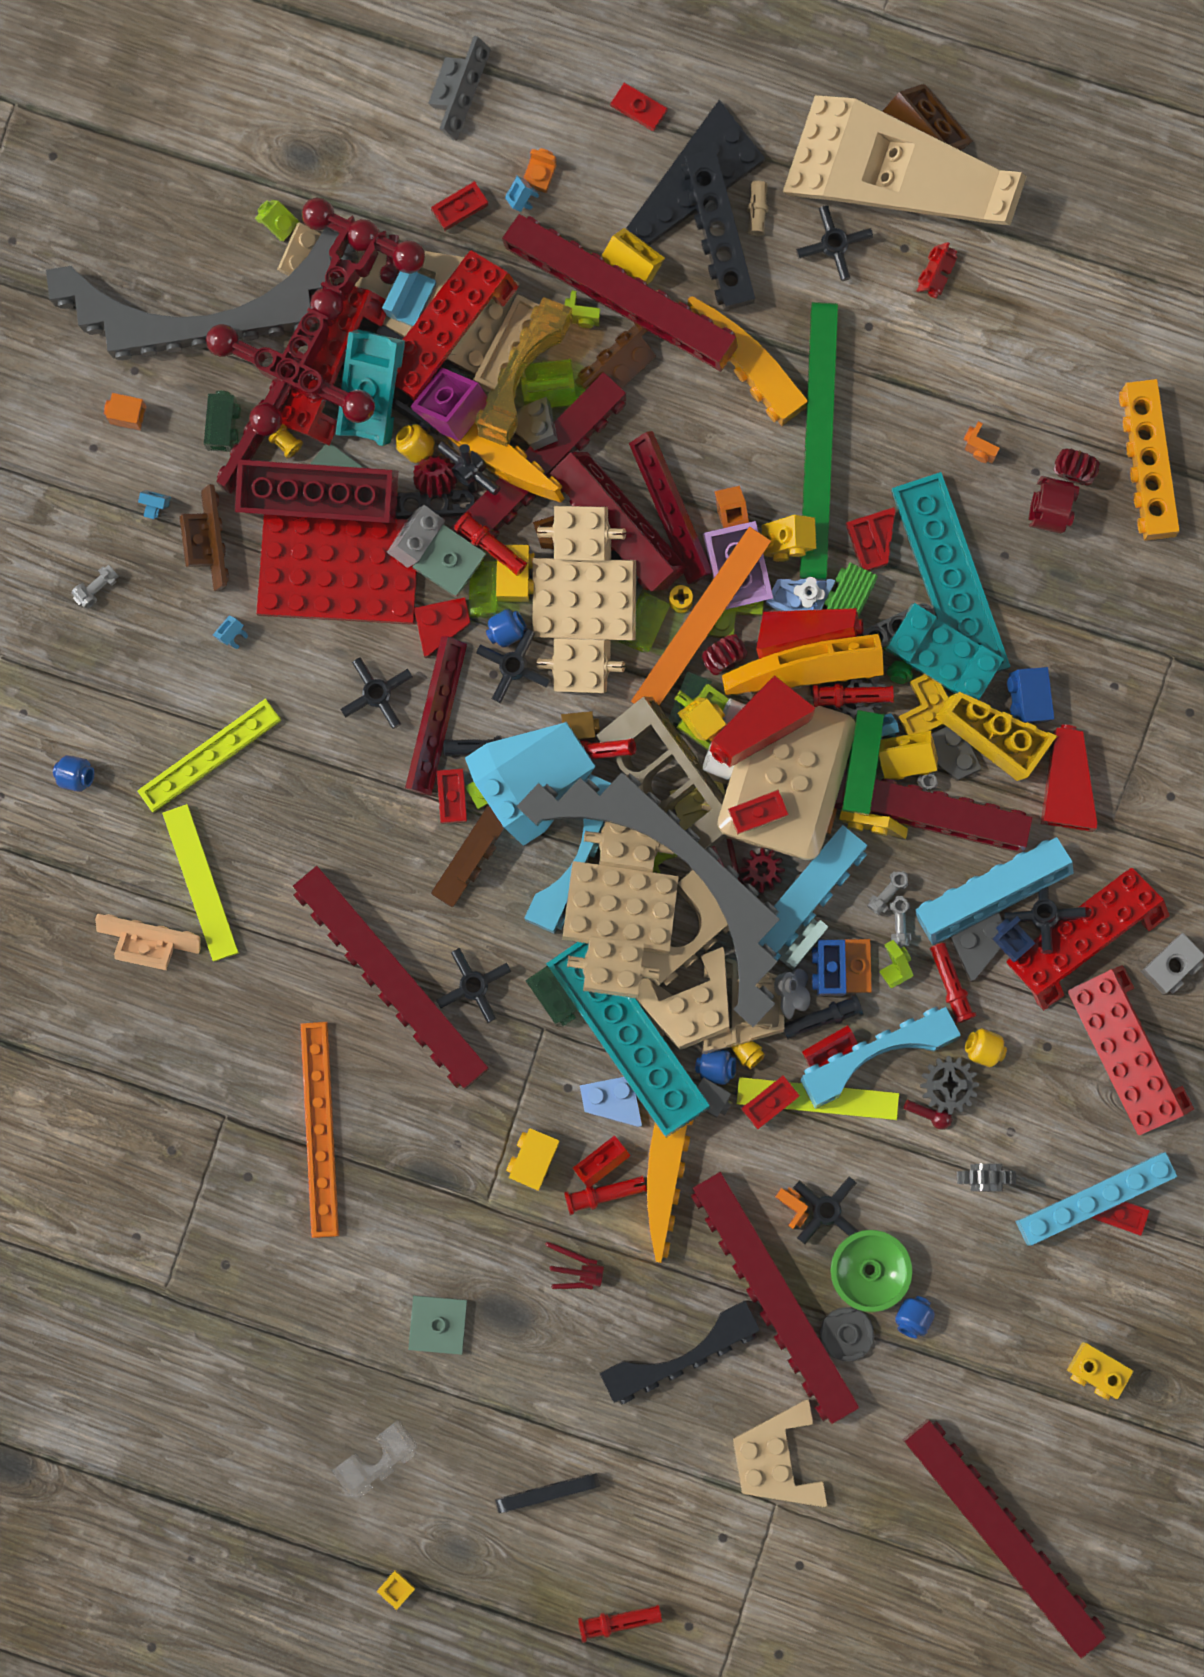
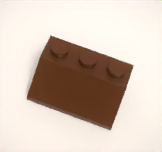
(924, 112)

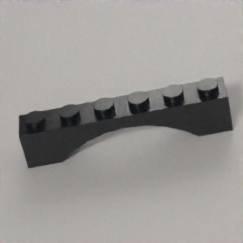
(628, 1377)

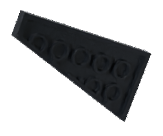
(669, 200)

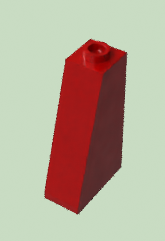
(801, 627)
(762, 721)
(1068, 783)

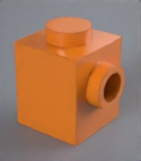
(125, 411)
(731, 506)

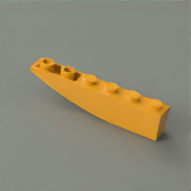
(759, 369)
(512, 465)
(811, 664)
(662, 1175)

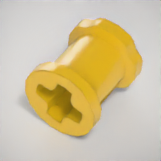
(286, 441)
(687, 595)

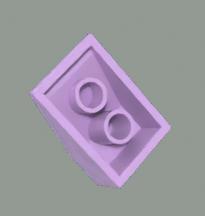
(720, 546)

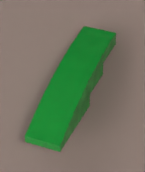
(863, 762)

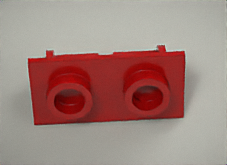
(940, 259)

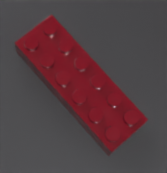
(591, 486)
(316, 491)

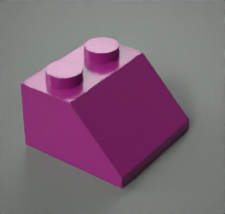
(450, 403)

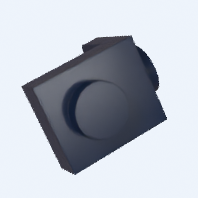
(1013, 939)

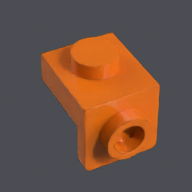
(981, 449)
(791, 1199)

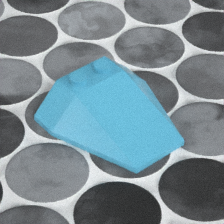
(516, 764)

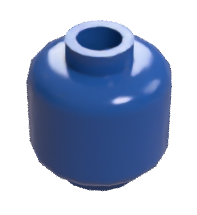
(506, 628)
(73, 773)
(716, 1066)
(915, 1317)

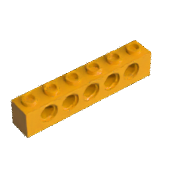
(1147, 395)

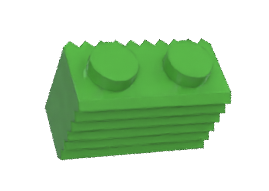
(853, 589)

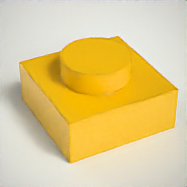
(396, 1589)

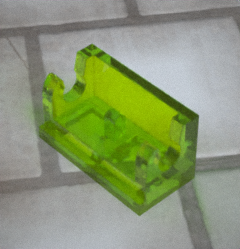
(482, 591)
(649, 618)

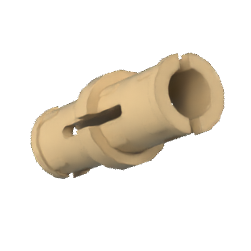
(757, 208)

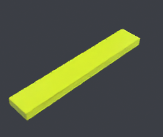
(209, 755)
(200, 883)
(850, 1102)

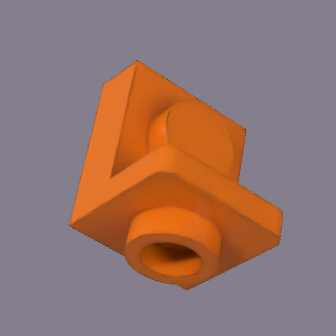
(540, 169)

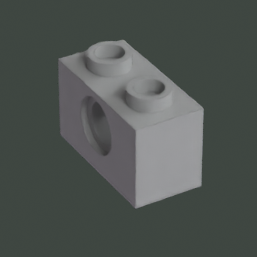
(415, 536)
(1158, 969)

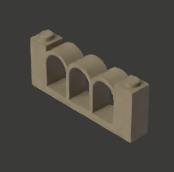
(636, 724)

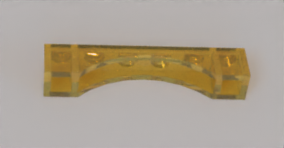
(546, 329)

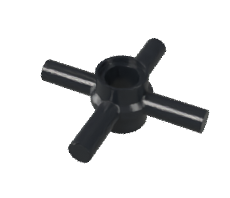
(837, 234)
(469, 468)
(524, 670)
(371, 683)
(1046, 924)
(478, 996)
(817, 1201)

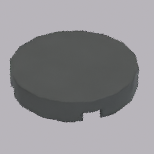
(846, 1334)

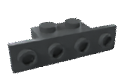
(457, 86)

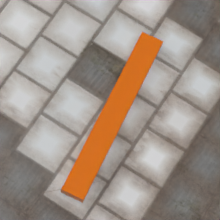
(703, 616)
(319, 1129)

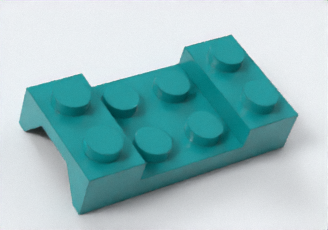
(371, 367)
(943, 653)

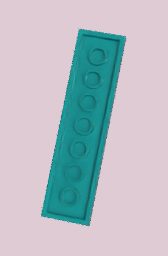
(946, 561)
(633, 1047)

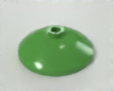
(890, 1275)

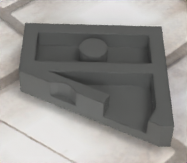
(536, 424)
(955, 754)
(976, 945)

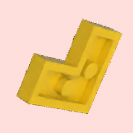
(931, 699)

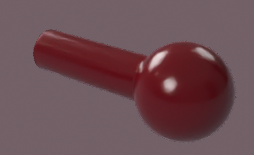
(389, 272)
(939, 1120)

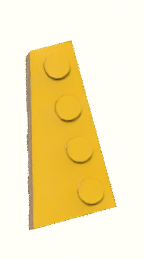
(996, 734)

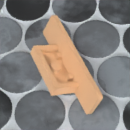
(146, 943)

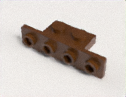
(621, 360)
(203, 538)
(468, 859)

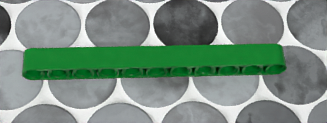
(819, 434)

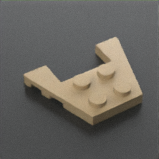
(694, 1012)
(740, 1030)
(766, 1462)

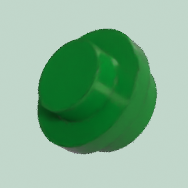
(900, 672)

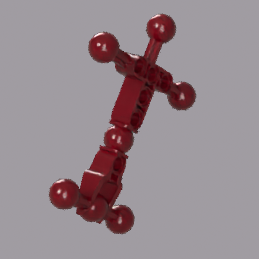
(325, 306)

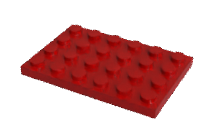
(333, 571)

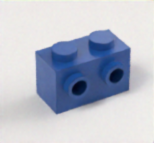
(1031, 695)
(830, 968)

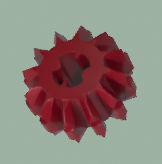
(1076, 466)
(434, 476)
(724, 654)
(771, 869)

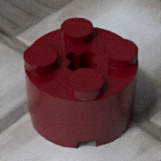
(1052, 505)

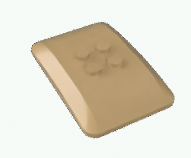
(807, 772)

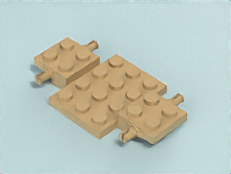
(583, 599)
(619, 911)

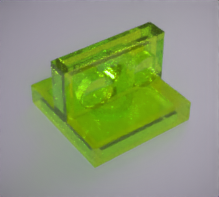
(549, 380)

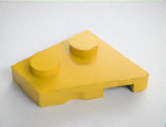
(877, 824)

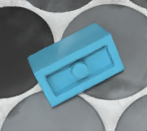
(409, 297)

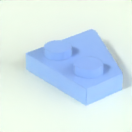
(785, 599)
(611, 1100)

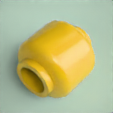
(414, 443)
(985, 1047)

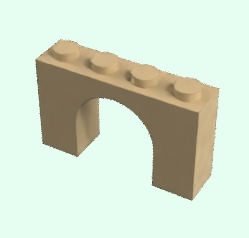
(710, 922)

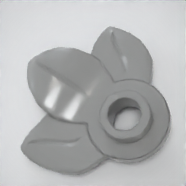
(792, 991)

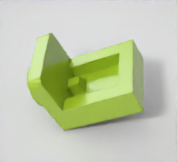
(276, 219)
(583, 316)
(899, 969)

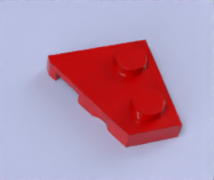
(872, 538)
(440, 620)

